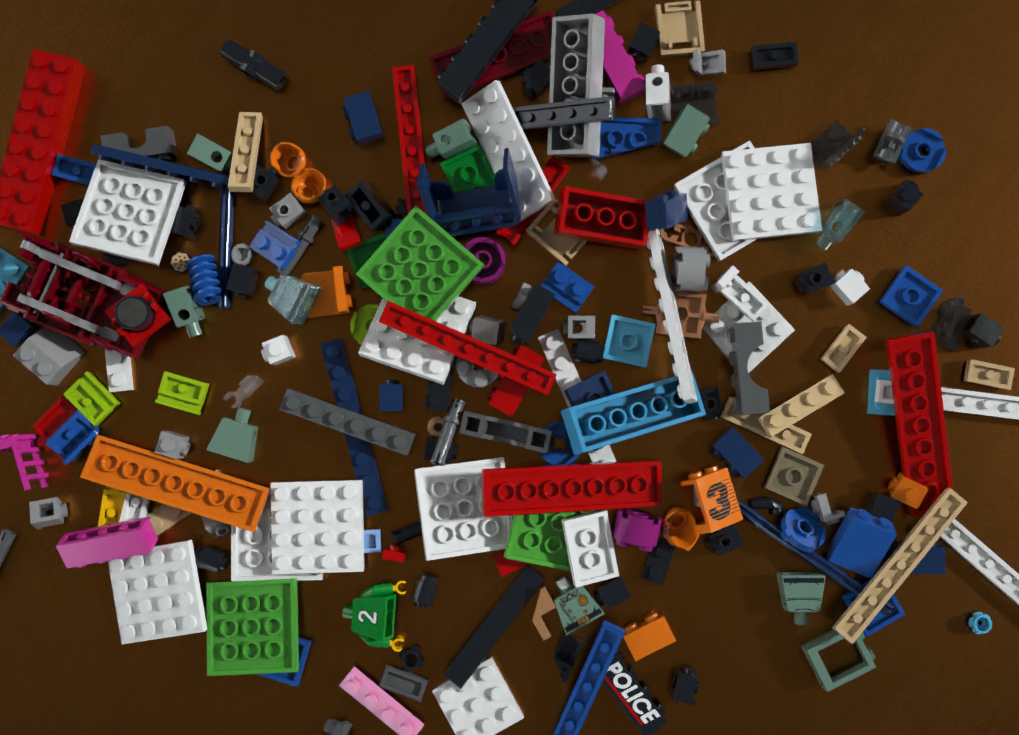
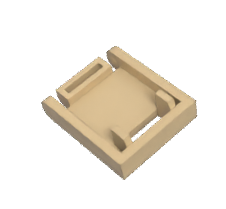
(679, 26)
(555, 245)

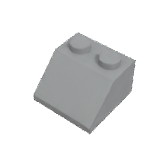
(49, 355)

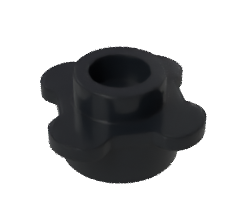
(416, 662)

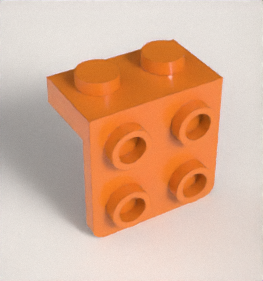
(334, 295)

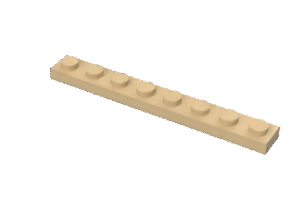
(899, 565)

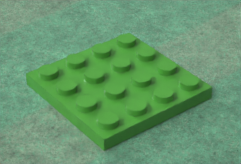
(420, 266)
(540, 539)
(252, 627)

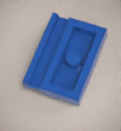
(275, 245)
(568, 286)

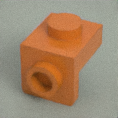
(907, 490)

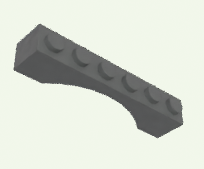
(348, 422)

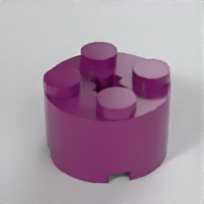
(489, 250)
(636, 528)

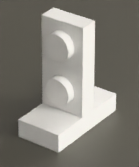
(740, 294)

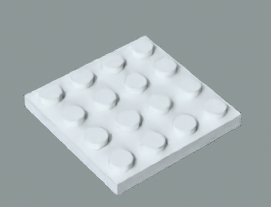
(771, 191)
(709, 206)
(128, 212)
(411, 354)
(454, 511)
(317, 527)
(253, 552)
(158, 593)

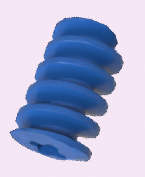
(203, 279)

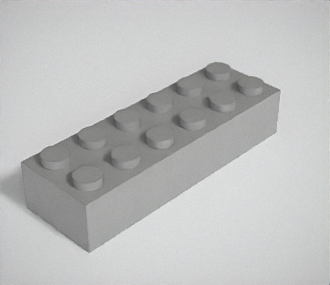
(576, 75)

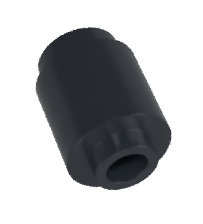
(587, 351)
(211, 559)
(424, 591)

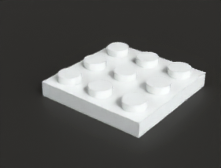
(774, 329)
(482, 704)

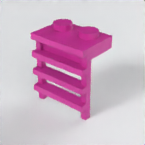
(25, 445)

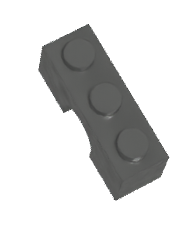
(159, 144)

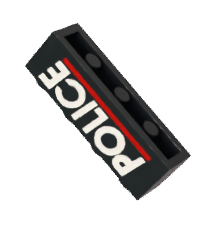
(633, 697)

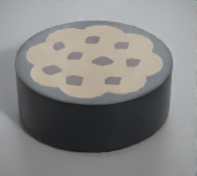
(179, 261)

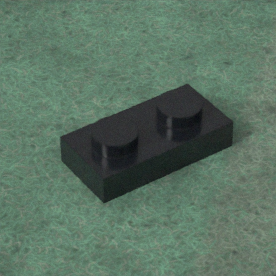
(774, 55)
(658, 562)

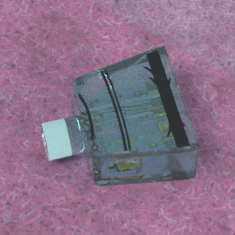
(845, 216)
(292, 297)

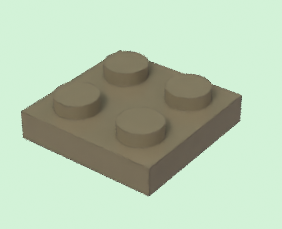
(793, 476)

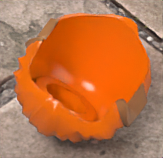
(679, 528)

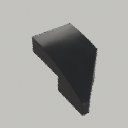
(566, 654)

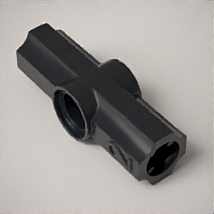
(253, 64)

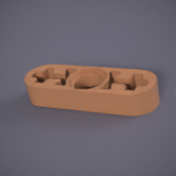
(687, 230)

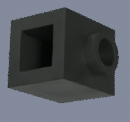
(983, 331)

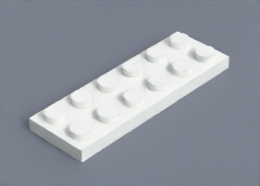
(500, 129)

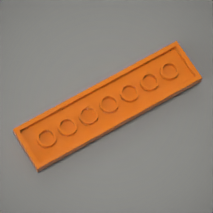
(175, 483)

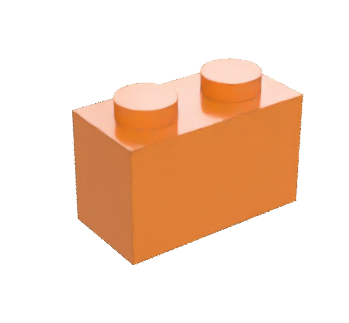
(648, 635)

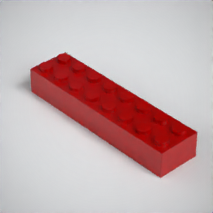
(36, 139)

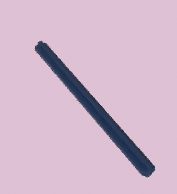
(812, 558)

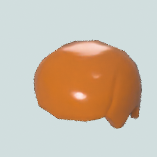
(288, 159)
(308, 186)

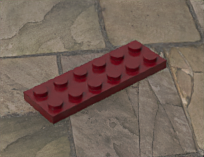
(523, 49)

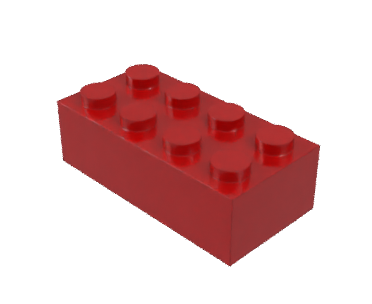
(601, 218)

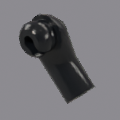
(768, 503)

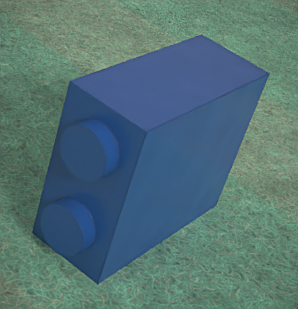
(861, 542)

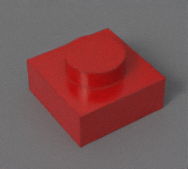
(395, 553)

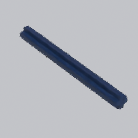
(225, 245)

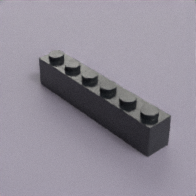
(483, 47)

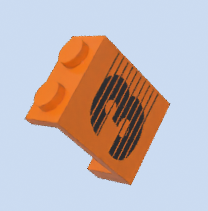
(715, 499)

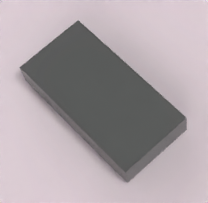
(403, 682)

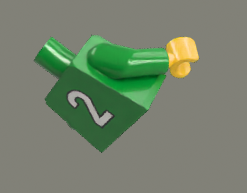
(375, 615)

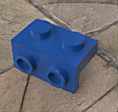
(73, 437)

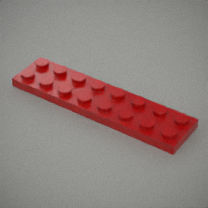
(920, 414)
(571, 487)

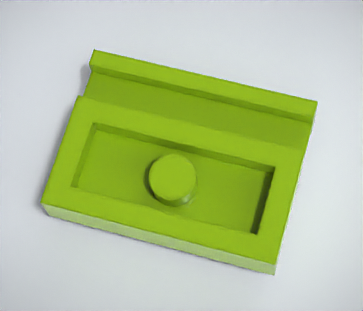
(182, 393)
(91, 398)

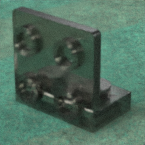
(833, 144)
(950, 323)

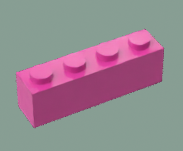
(619, 66)
(107, 542)

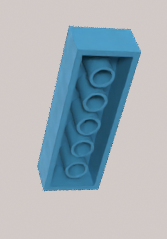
(628, 414)

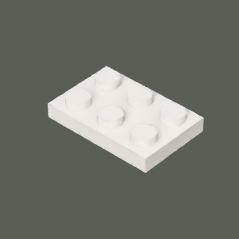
(590, 548)

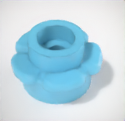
(986, 624)

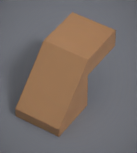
(543, 605)

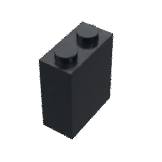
(531, 315)

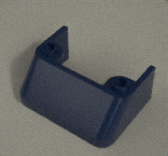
(472, 209)

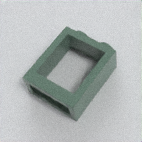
(811, 651)

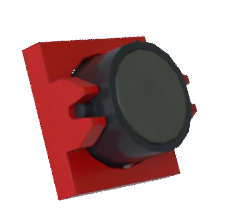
(136, 313)

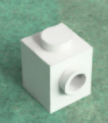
(849, 286)
(277, 350)

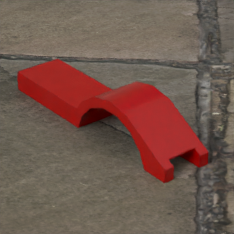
(554, 173)

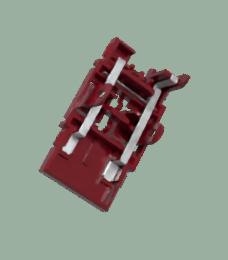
(59, 263)

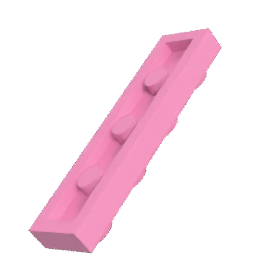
(380, 703)

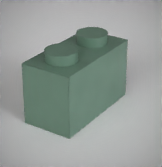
(685, 131)

